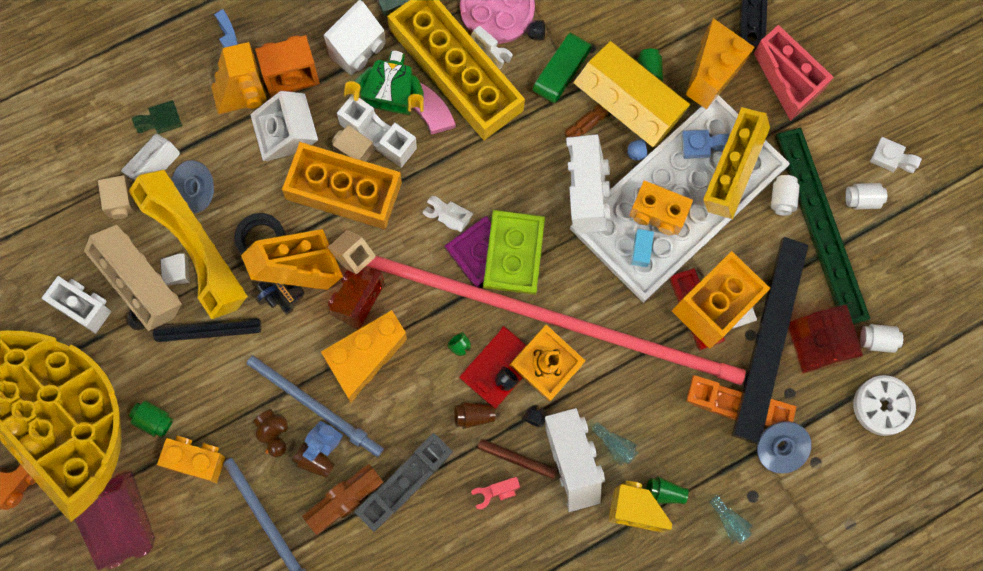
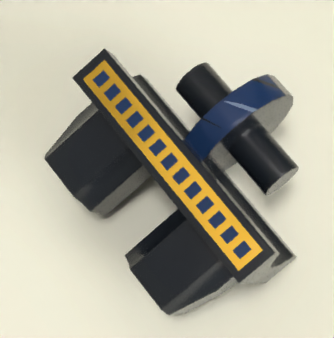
(278, 294)

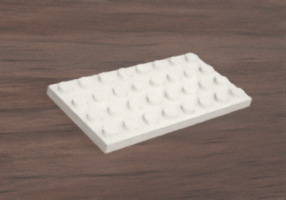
(686, 177)

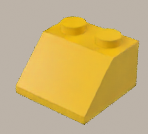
(637, 508)

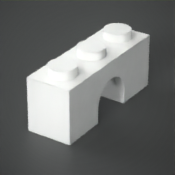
(388, 140)

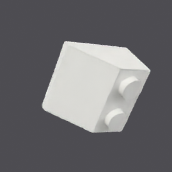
(355, 38)
(283, 124)

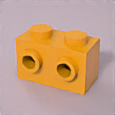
(660, 208)
(191, 460)

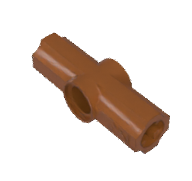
(342, 499)

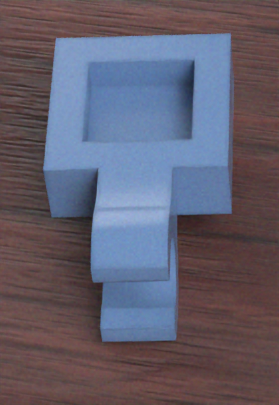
(699, 144)
(321, 439)

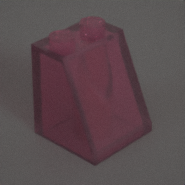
(116, 524)

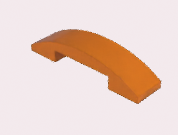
(725, 401)

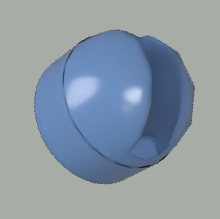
(637, 150)

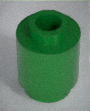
(652, 61)
(150, 419)

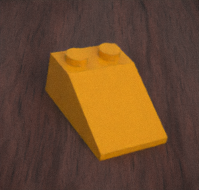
(720, 300)

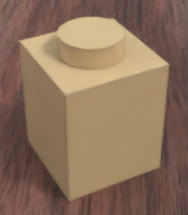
(353, 144)
(115, 198)
(351, 251)

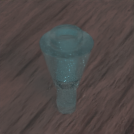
(620, 448)
(735, 526)

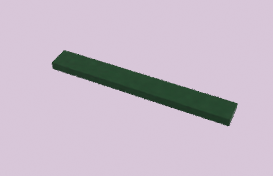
(822, 225)

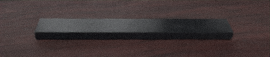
(770, 341)

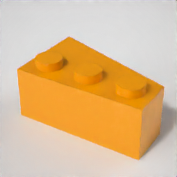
(238, 80)

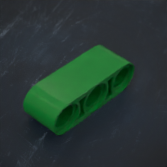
(562, 68)

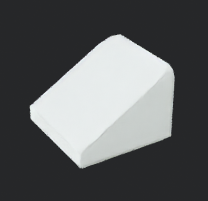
(175, 269)

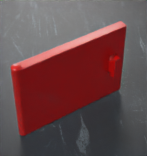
(482, 371)

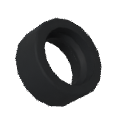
(252, 221)

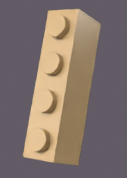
(132, 277)

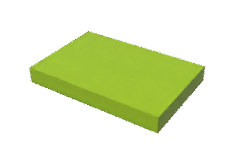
(514, 252)

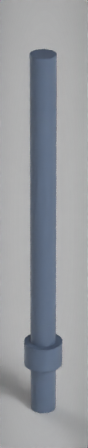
(357, 436)
(262, 516)

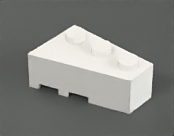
(588, 184)
(575, 459)

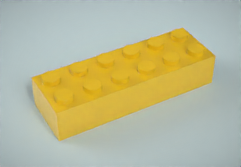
(456, 65)

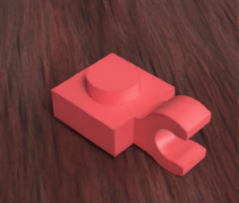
(504, 489)

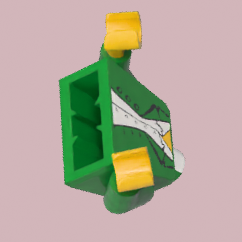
(388, 86)

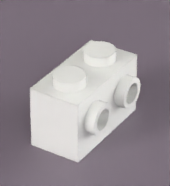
(76, 304)

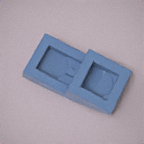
(224, 23)

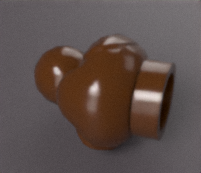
(268, 429)

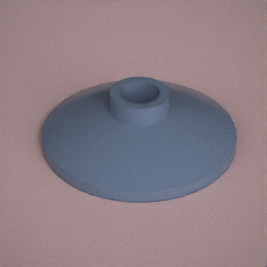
(194, 184)
(791, 454)

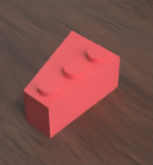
(791, 71)

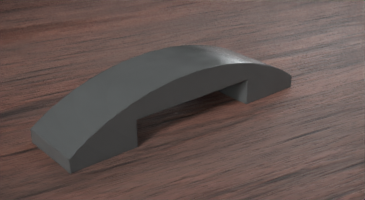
(404, 483)

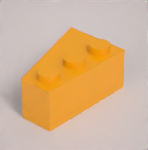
(717, 63)
(293, 260)
(364, 352)

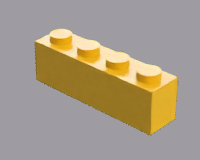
(736, 163)

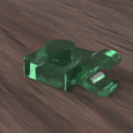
(162, 118)

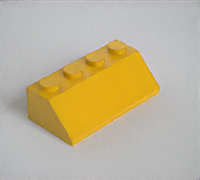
(632, 94)

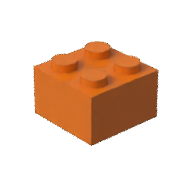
(287, 65)

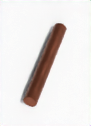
(517, 459)

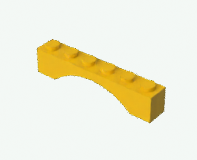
(160, 199)

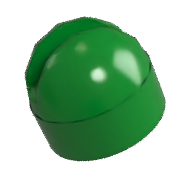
(459, 344)

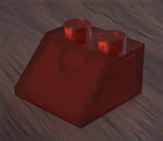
(356, 296)
(825, 339)

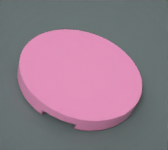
(500, 18)

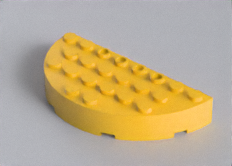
(58, 418)

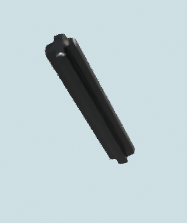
(207, 329)

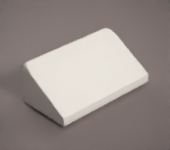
(153, 157)

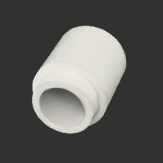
(785, 195)
(866, 196)
(881, 338)

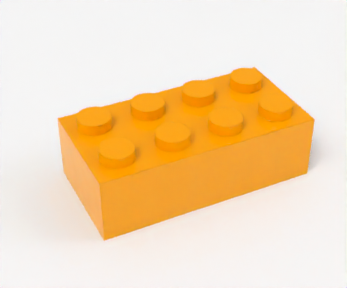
(342, 185)

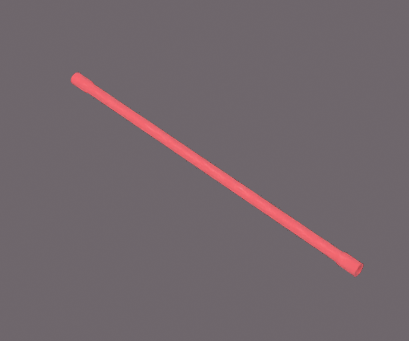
(720, 370)

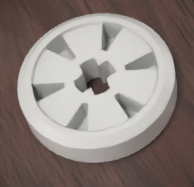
(900, 406)

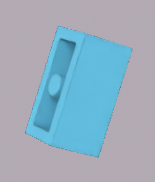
(642, 248)

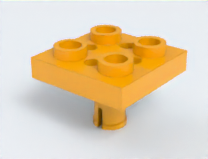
(563, 360)

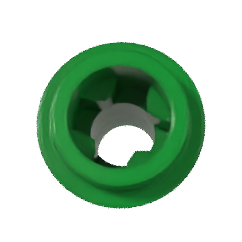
(666, 491)

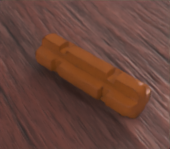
(586, 122)

